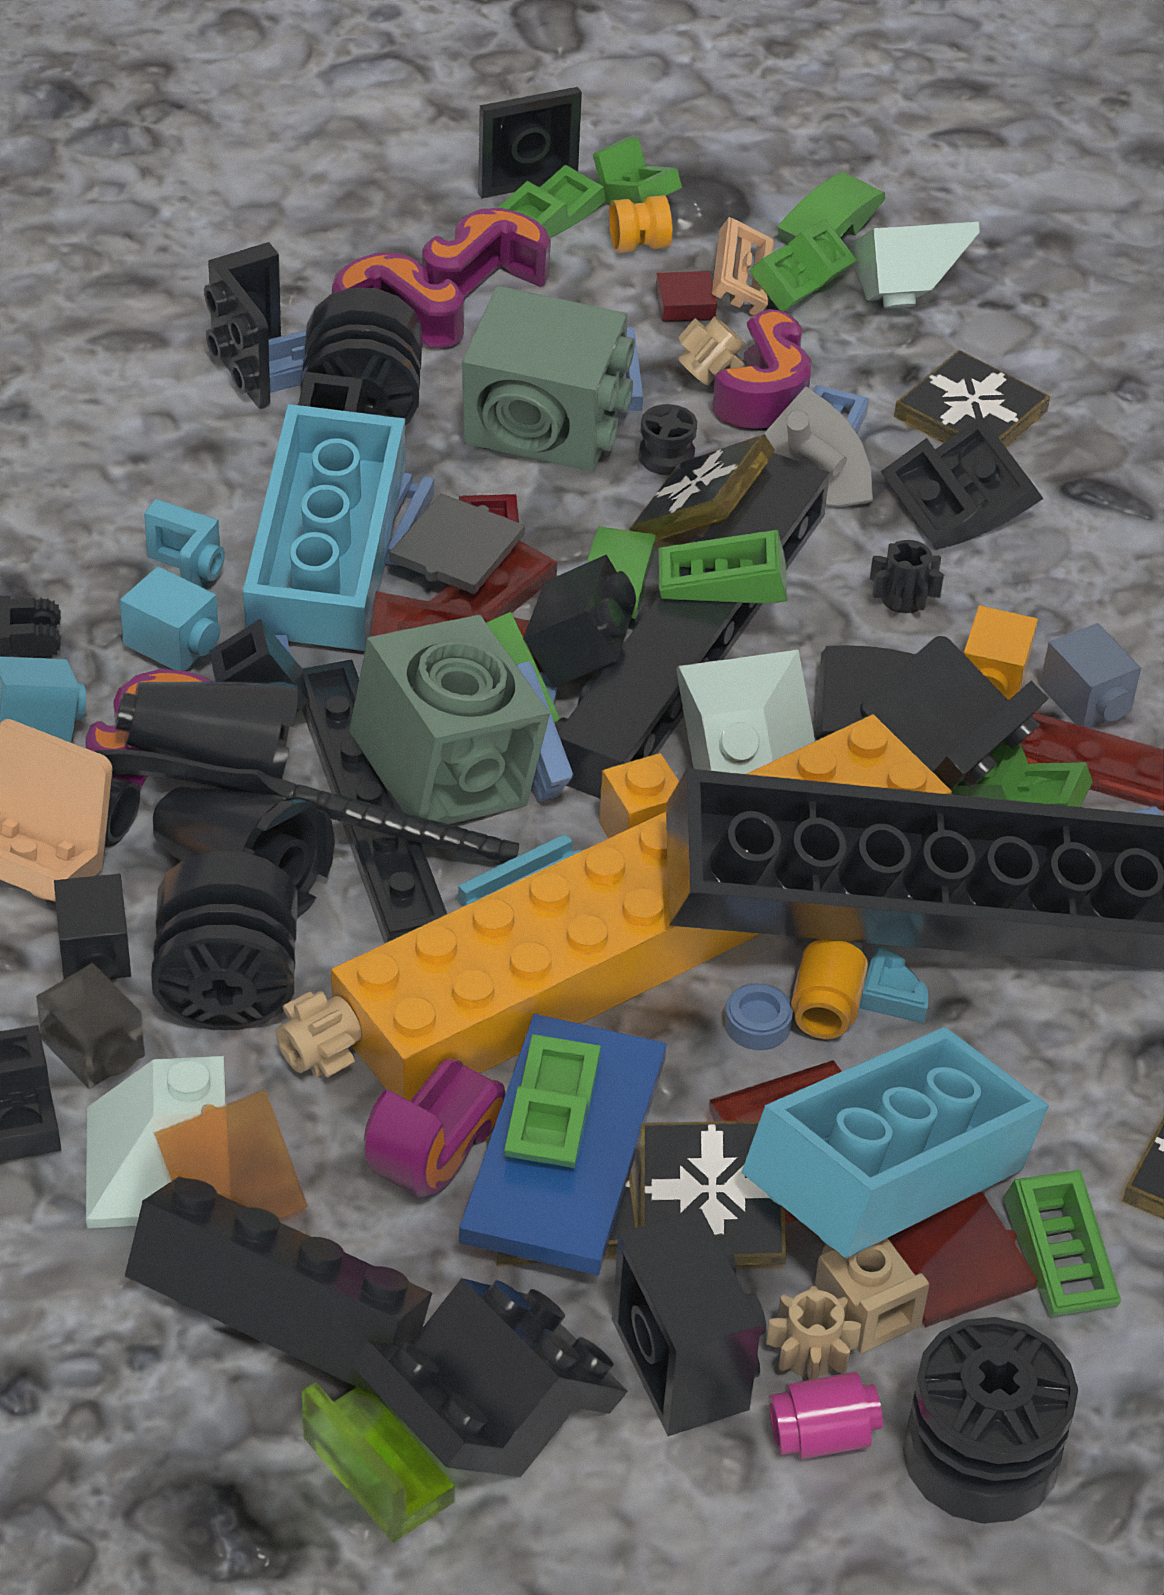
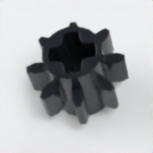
(906, 576)

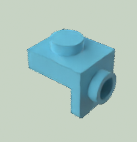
(184, 541)

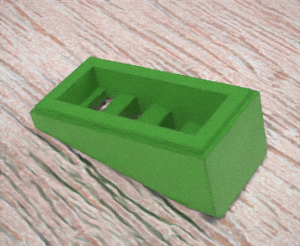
(745, 566)
(1069, 1193)

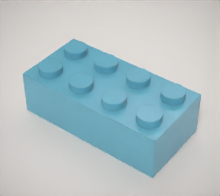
(326, 526)
(893, 1140)

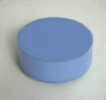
(758, 1016)

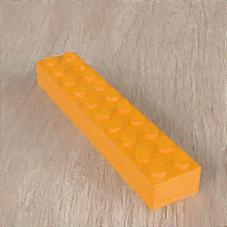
(565, 936)

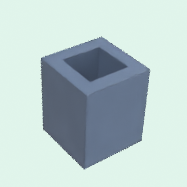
(1090, 676)

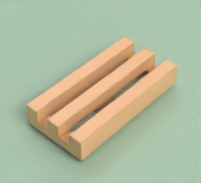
(724, 264)

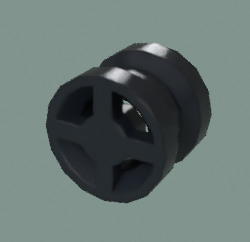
(667, 438)

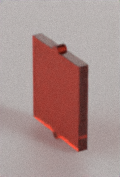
(964, 1259)

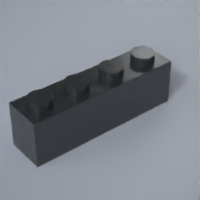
(271, 1278)

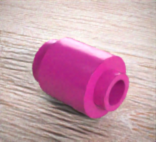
(825, 1415)

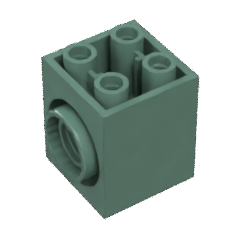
(546, 378)
(448, 720)

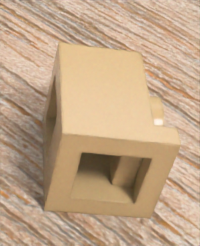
(879, 1291)

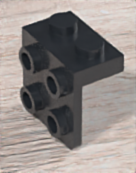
(245, 316)
(952, 713)

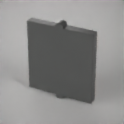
(457, 543)

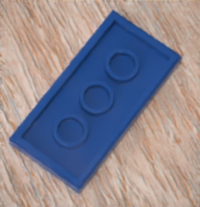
(558, 1210)

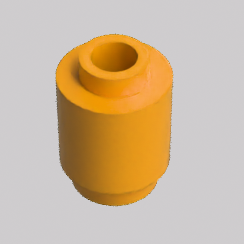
(829, 988)

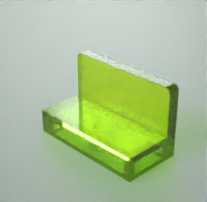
(375, 1459)

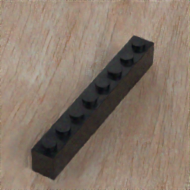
(639, 697)

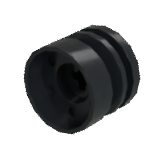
(371, 339)
(225, 940)
(989, 1419)

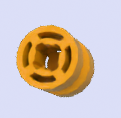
(640, 224)

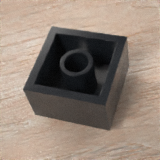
(687, 1320)

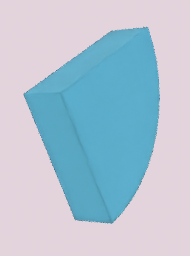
(894, 988)

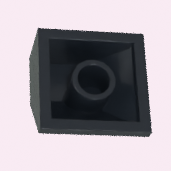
(527, 140)

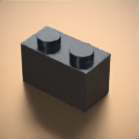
(581, 620)

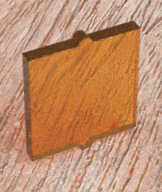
(237, 1153)

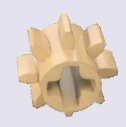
(710, 349)
(318, 1034)
(813, 1333)

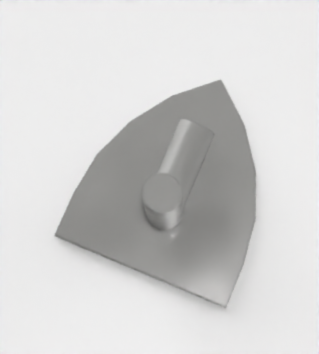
(823, 438)

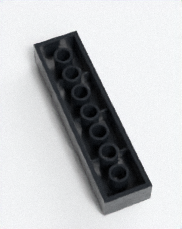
(915, 869)

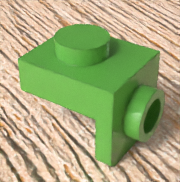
(626, 176)

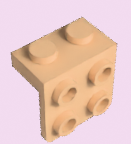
(50, 809)

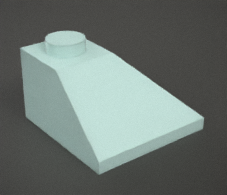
(908, 260)
(745, 711)
(121, 1145)

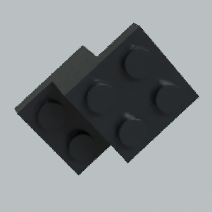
(490, 1377)

